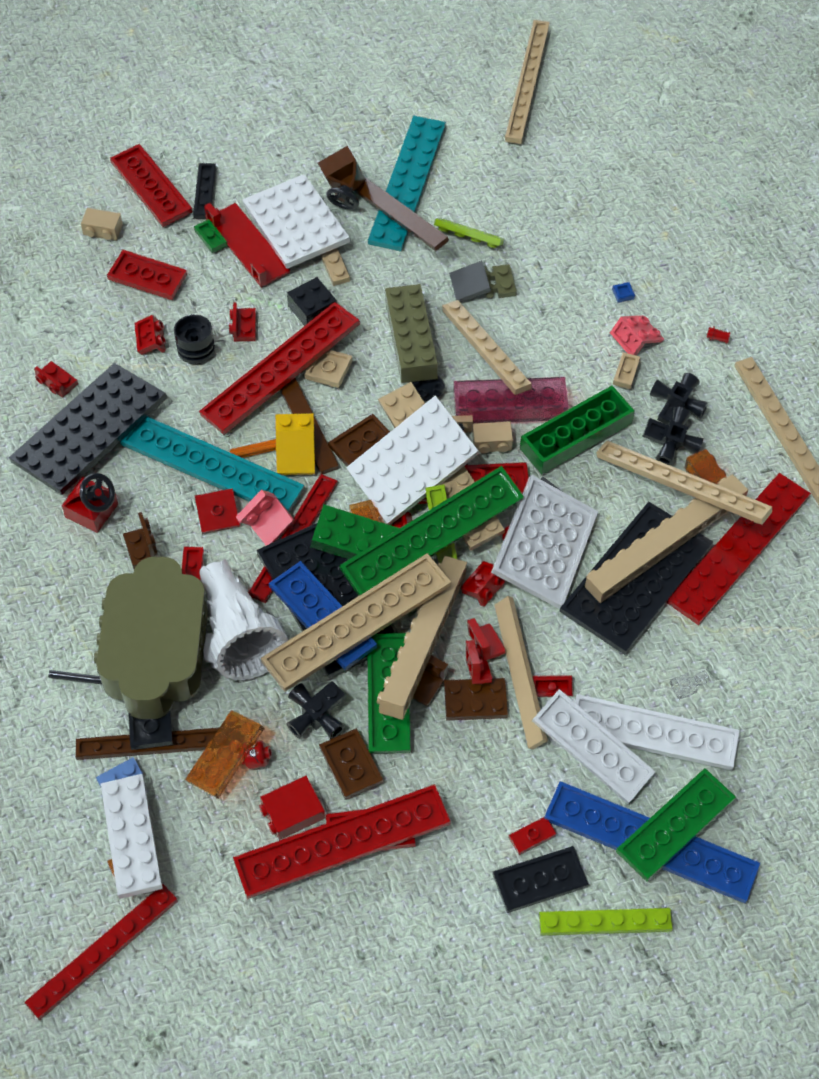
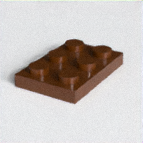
(358, 439)
(475, 701)
(351, 764)

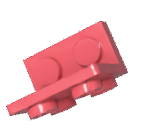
(634, 333)
(266, 516)

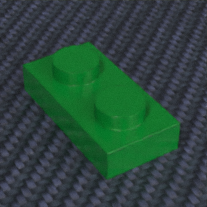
(210, 236)

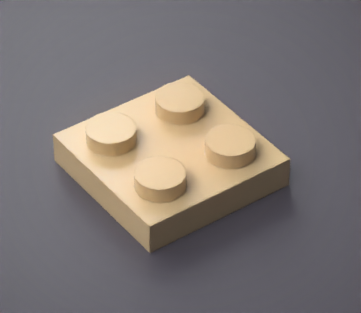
(329, 368)

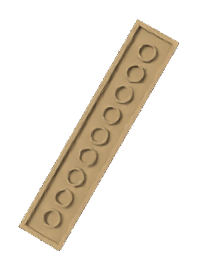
(398, 407)
(355, 622)

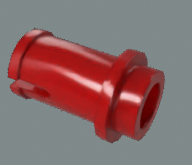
(718, 335)

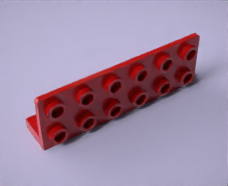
(247, 243)

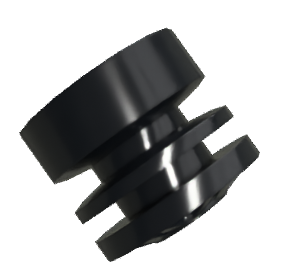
(194, 339)

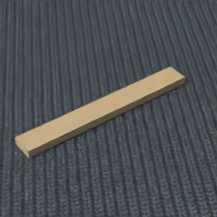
(520, 671)

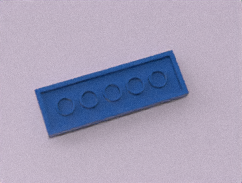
(312, 603)

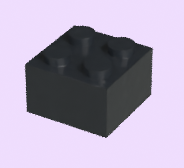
(309, 300)

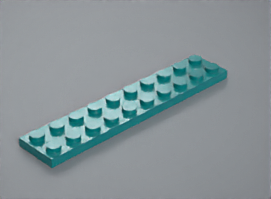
(408, 179)
(210, 463)

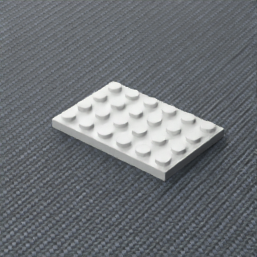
(296, 221)
(411, 457)
(545, 542)

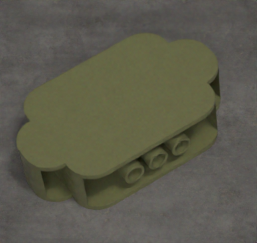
(152, 637)

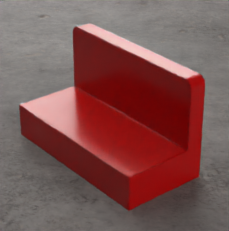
(485, 640)

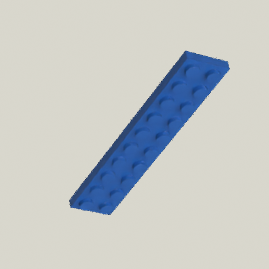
(613, 824)

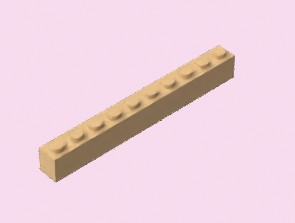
(657, 544)
(420, 643)

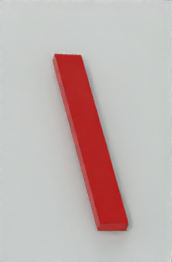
(304, 518)

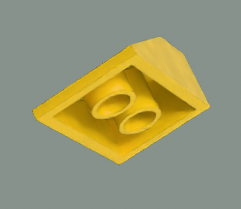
(295, 444)

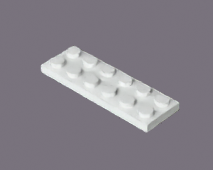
(593, 746)
(131, 836)

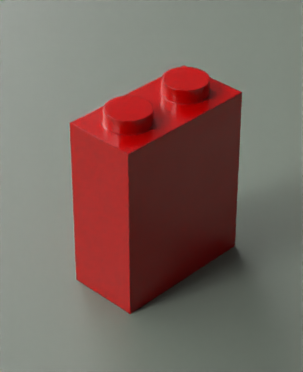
(291, 808)

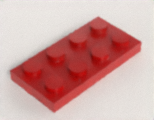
(147, 274)

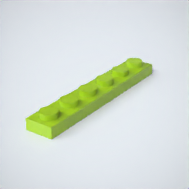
(605, 921)

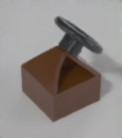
(343, 177)

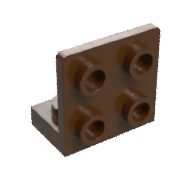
(140, 542)
(431, 680)

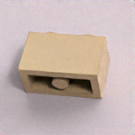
(101, 224)
(492, 437)

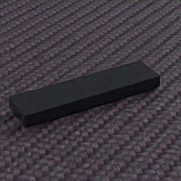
(204, 189)

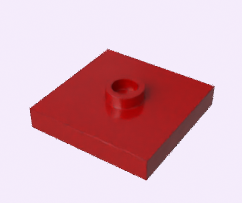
(217, 511)

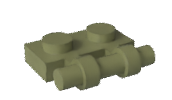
(504, 282)

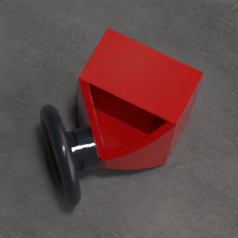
(91, 502)

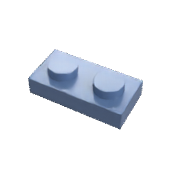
(124, 770)

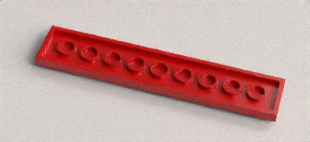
(279, 368)
(737, 551)
(341, 841)

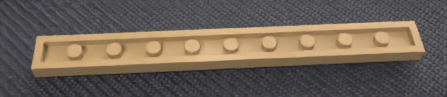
(527, 82)
(780, 423)
(685, 482)

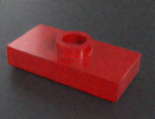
(532, 835)

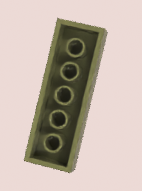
(411, 333)

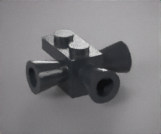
(679, 396)
(672, 435)
(316, 710)

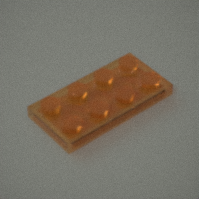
(224, 754)

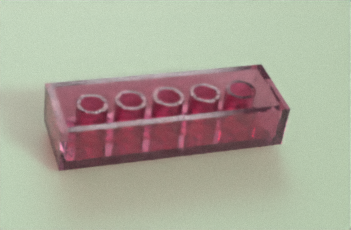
(494, 402)

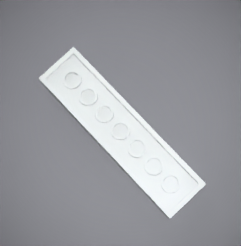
(664, 732)

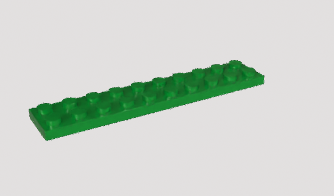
(433, 530)

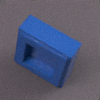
(623, 292)

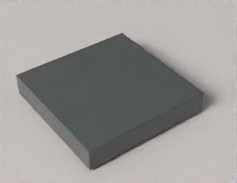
(470, 281)

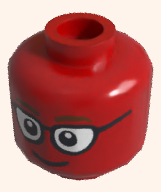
(258, 756)

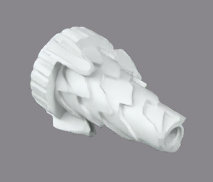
(238, 625)

